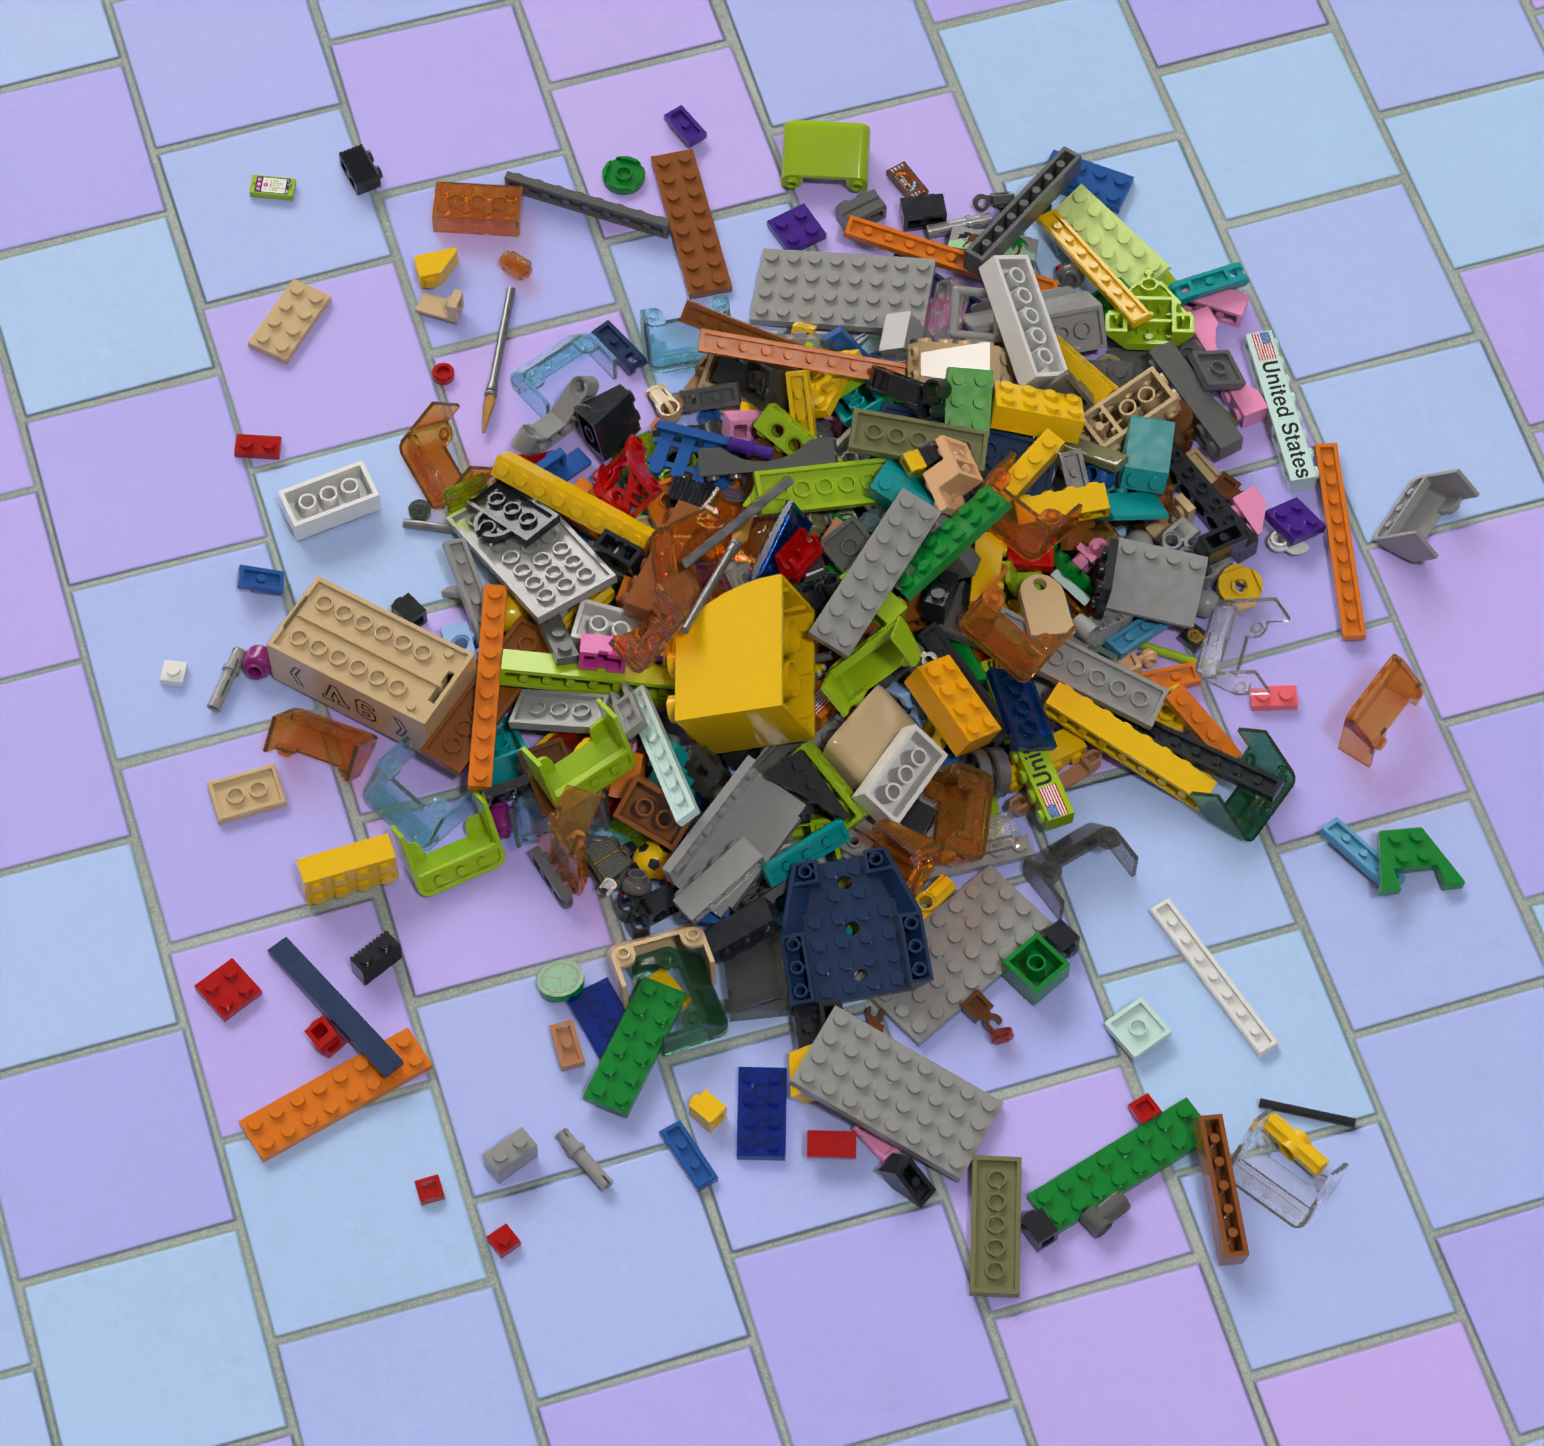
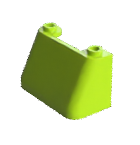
(825, 152)

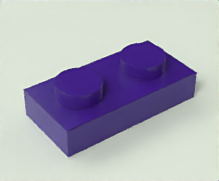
(685, 126)

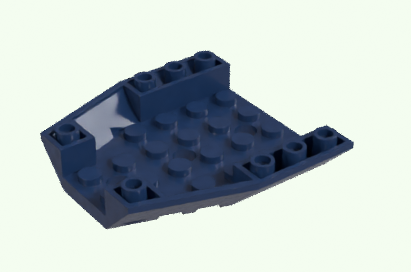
(824, 957)

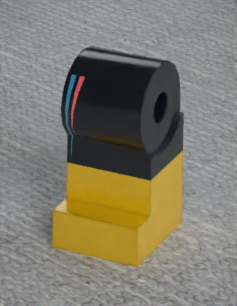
(920, 459)

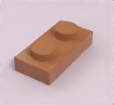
(567, 1045)

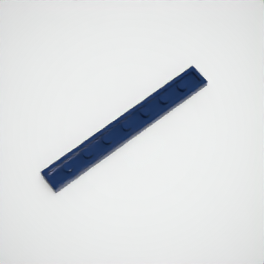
(335, 1007)

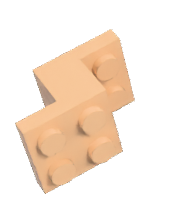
(952, 475)

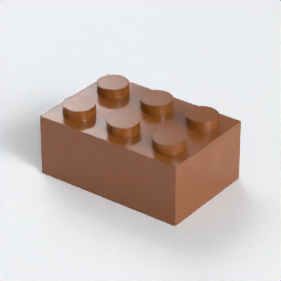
(648, 812)

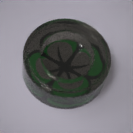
(419, 510)

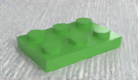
(970, 398)

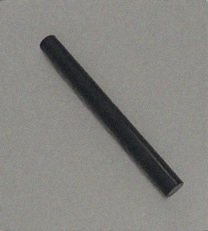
(1307, 1112)

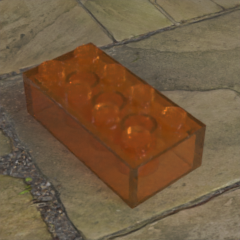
(478, 209)

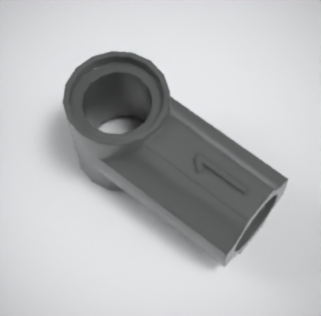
(1101, 1217)

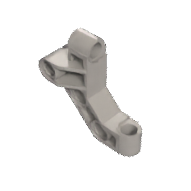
(559, 421)

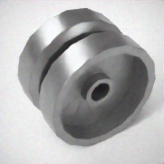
(996, 763)

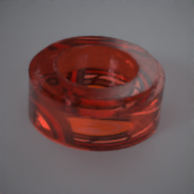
(1001, 1035)

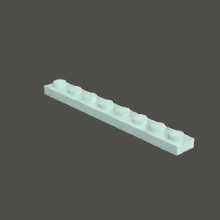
(665, 762)

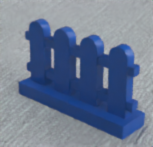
(687, 442)

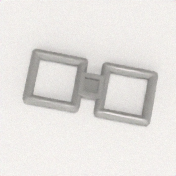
(973, 336)

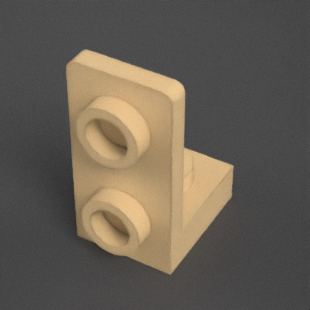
(442, 308)
(1181, 507)

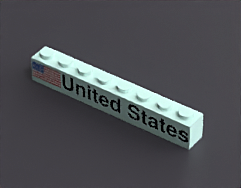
(1282, 417)

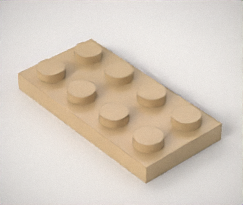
(289, 321)

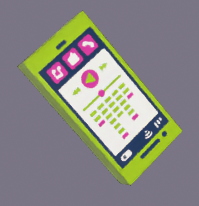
(273, 187)

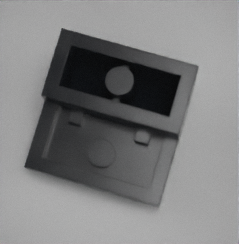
(810, 1020)

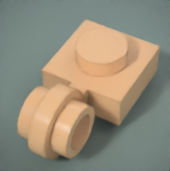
(1134, 663)

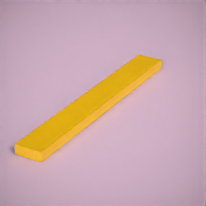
(1094, 268)

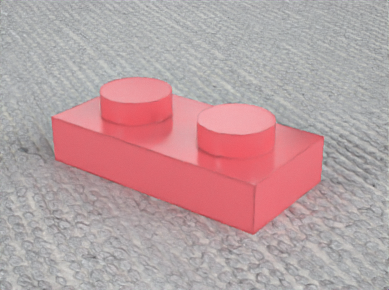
(1280, 698)

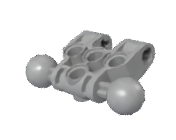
(1182, 535)

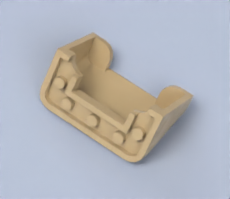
(866, 736)

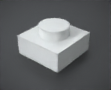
(173, 673)

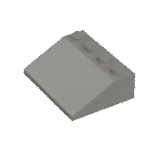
(1157, 583)

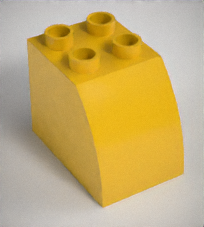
(746, 669)

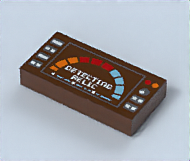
(906, 180)

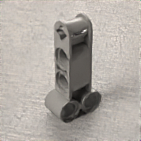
(1094, 631)

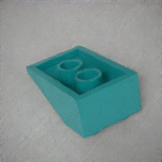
(1149, 454)
(507, 745)

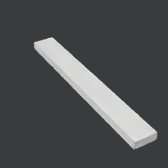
(1213, 978)

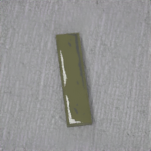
(1099, 455)

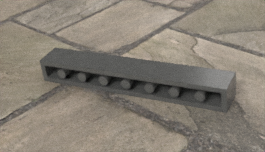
(1023, 209)

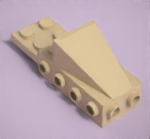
(931, 359)
(1142, 396)

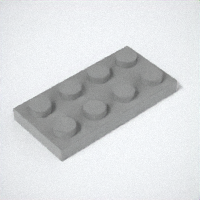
(556, 711)

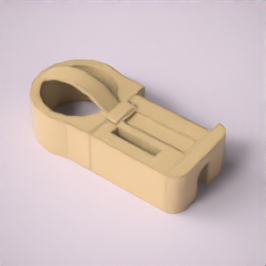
(664, 400)

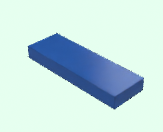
(688, 1156)

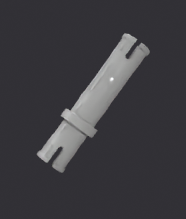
(969, 221)
(230, 671)
(583, 1158)

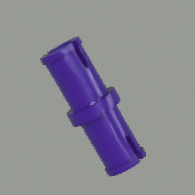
(750, 448)

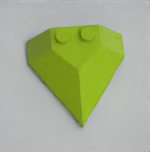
(1168, 320)

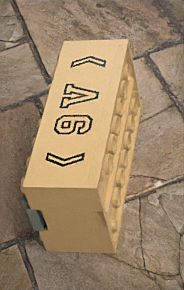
(369, 663)

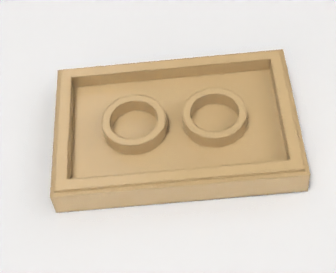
(247, 794)

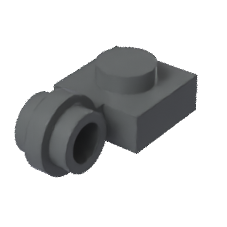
(1000, 199)

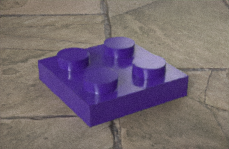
(796, 229)
(1294, 521)

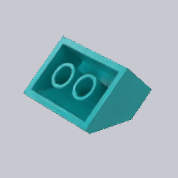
(858, 398)
(891, 481)
(1134, 506)

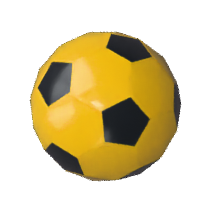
(651, 857)

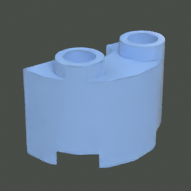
(908, 702)

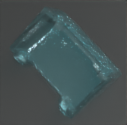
(670, 343)

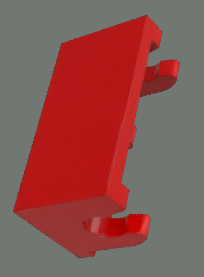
(798, 554)
(831, 1144)

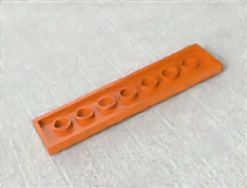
(330, 1098)

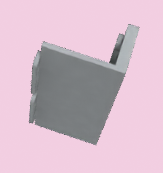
(1074, 317)
(745, 808)

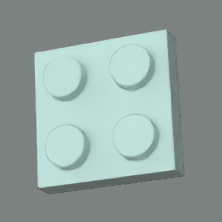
(1137, 1028)

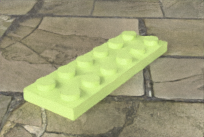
(1110, 237)

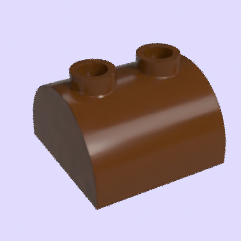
(1183, 431)

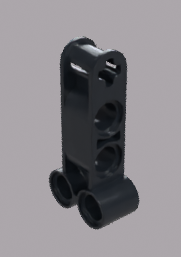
(912, 391)
(818, 584)
(647, 909)

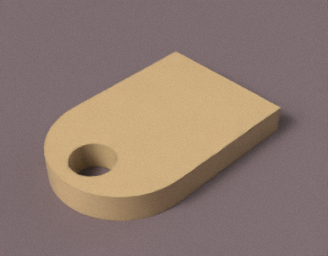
(1044, 609)

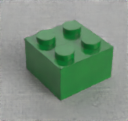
(1035, 968)

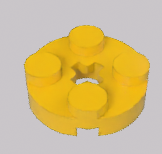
(1242, 575)

